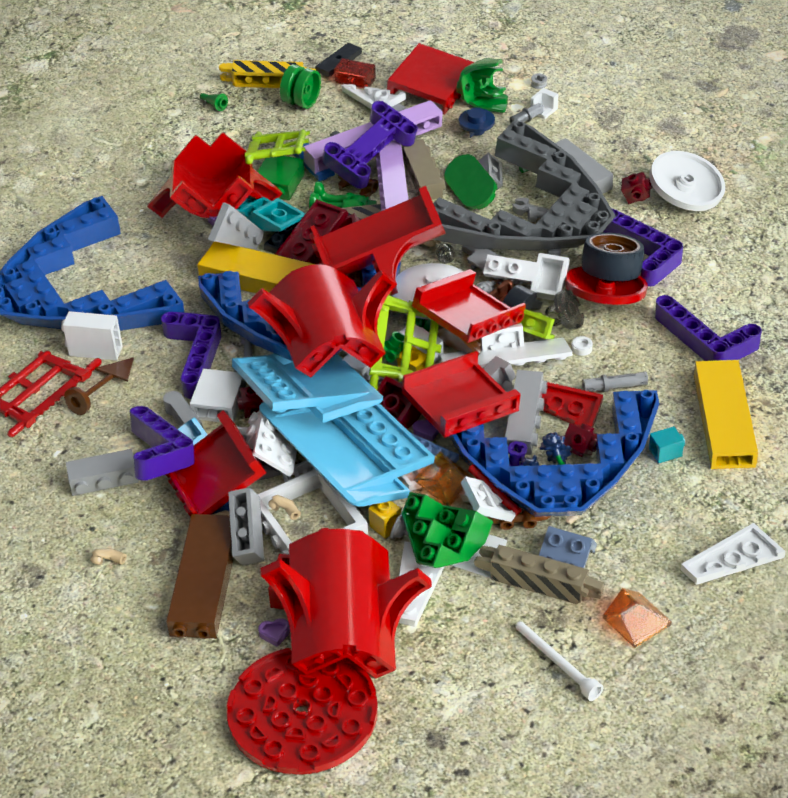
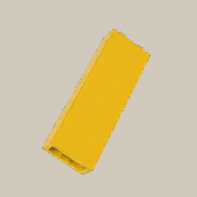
(255, 267)
(725, 414)

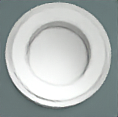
(581, 346)

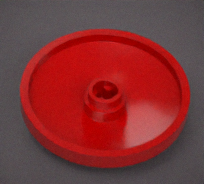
(605, 291)

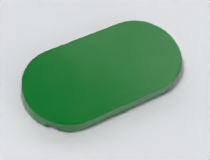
(470, 182)

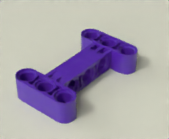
(352, 162)

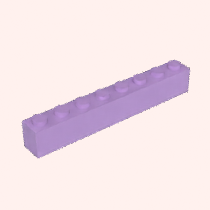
(424, 115)
(391, 175)

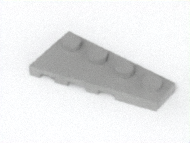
(235, 229)

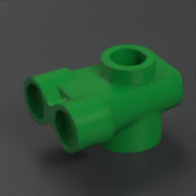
(394, 346)

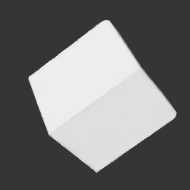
(547, 99)

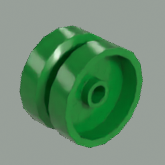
(300, 86)

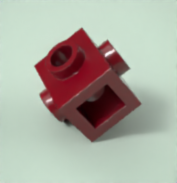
(636, 187)
(249, 401)
(581, 439)

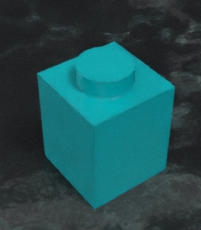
(666, 444)

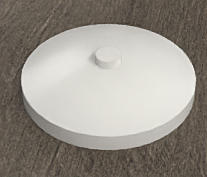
(687, 180)
(419, 276)

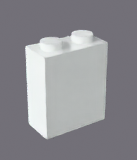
(92, 335)
(217, 392)

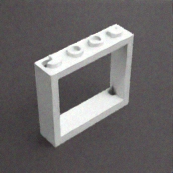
(299, 487)

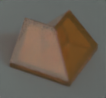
(442, 479)
(635, 617)

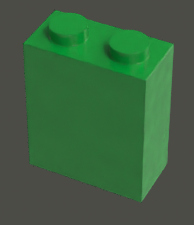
(284, 173)

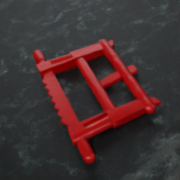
(58, 364)

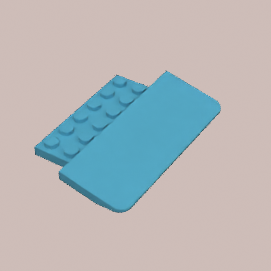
(329, 393)
(355, 452)

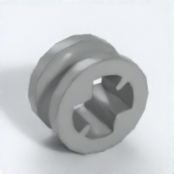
(539, 81)

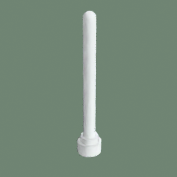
(590, 687)

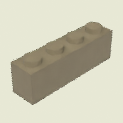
(423, 169)

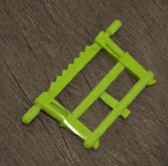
(279, 149)
(380, 369)

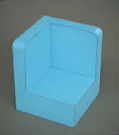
(193, 430)

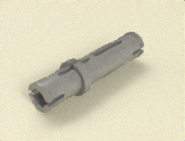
(606, 382)

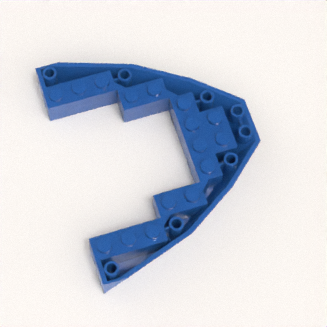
(224, 298)
(33, 301)
(566, 487)

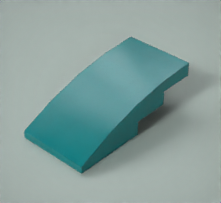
(270, 215)

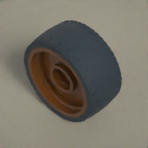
(612, 256)

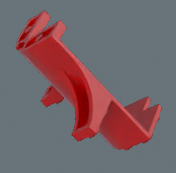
(208, 177)
(380, 238)
(323, 311)
(342, 600)

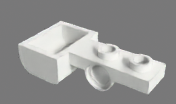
(545, 275)

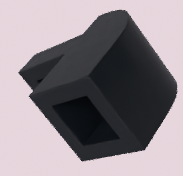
(521, 294)

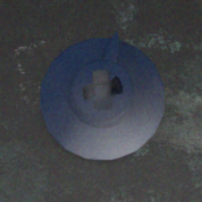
(476, 121)

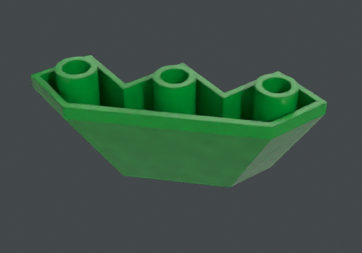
(441, 532)

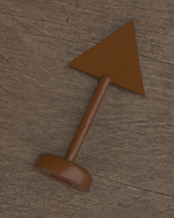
(79, 401)

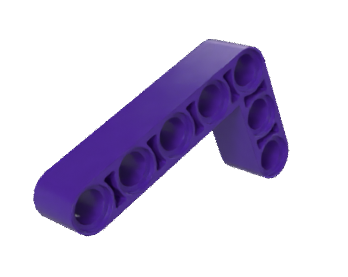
(663, 251)
(205, 333)
(701, 338)
(169, 450)

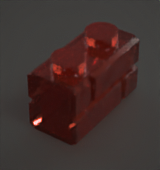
(355, 73)

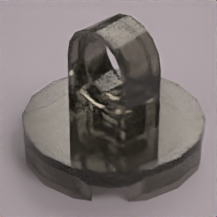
(567, 310)

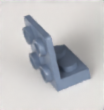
(567, 547)

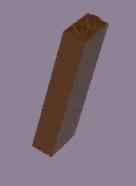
(202, 578)

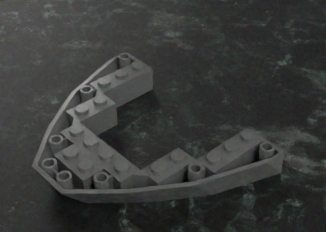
(566, 224)

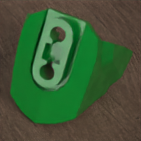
(480, 88)

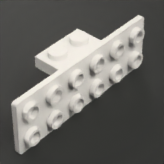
(510, 346)
(270, 444)

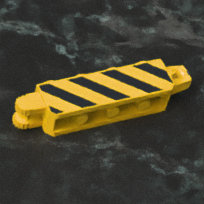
(255, 73)

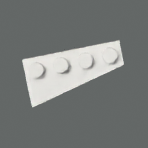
(734, 554)
(416, 607)

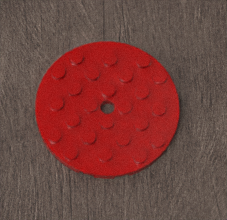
(295, 742)

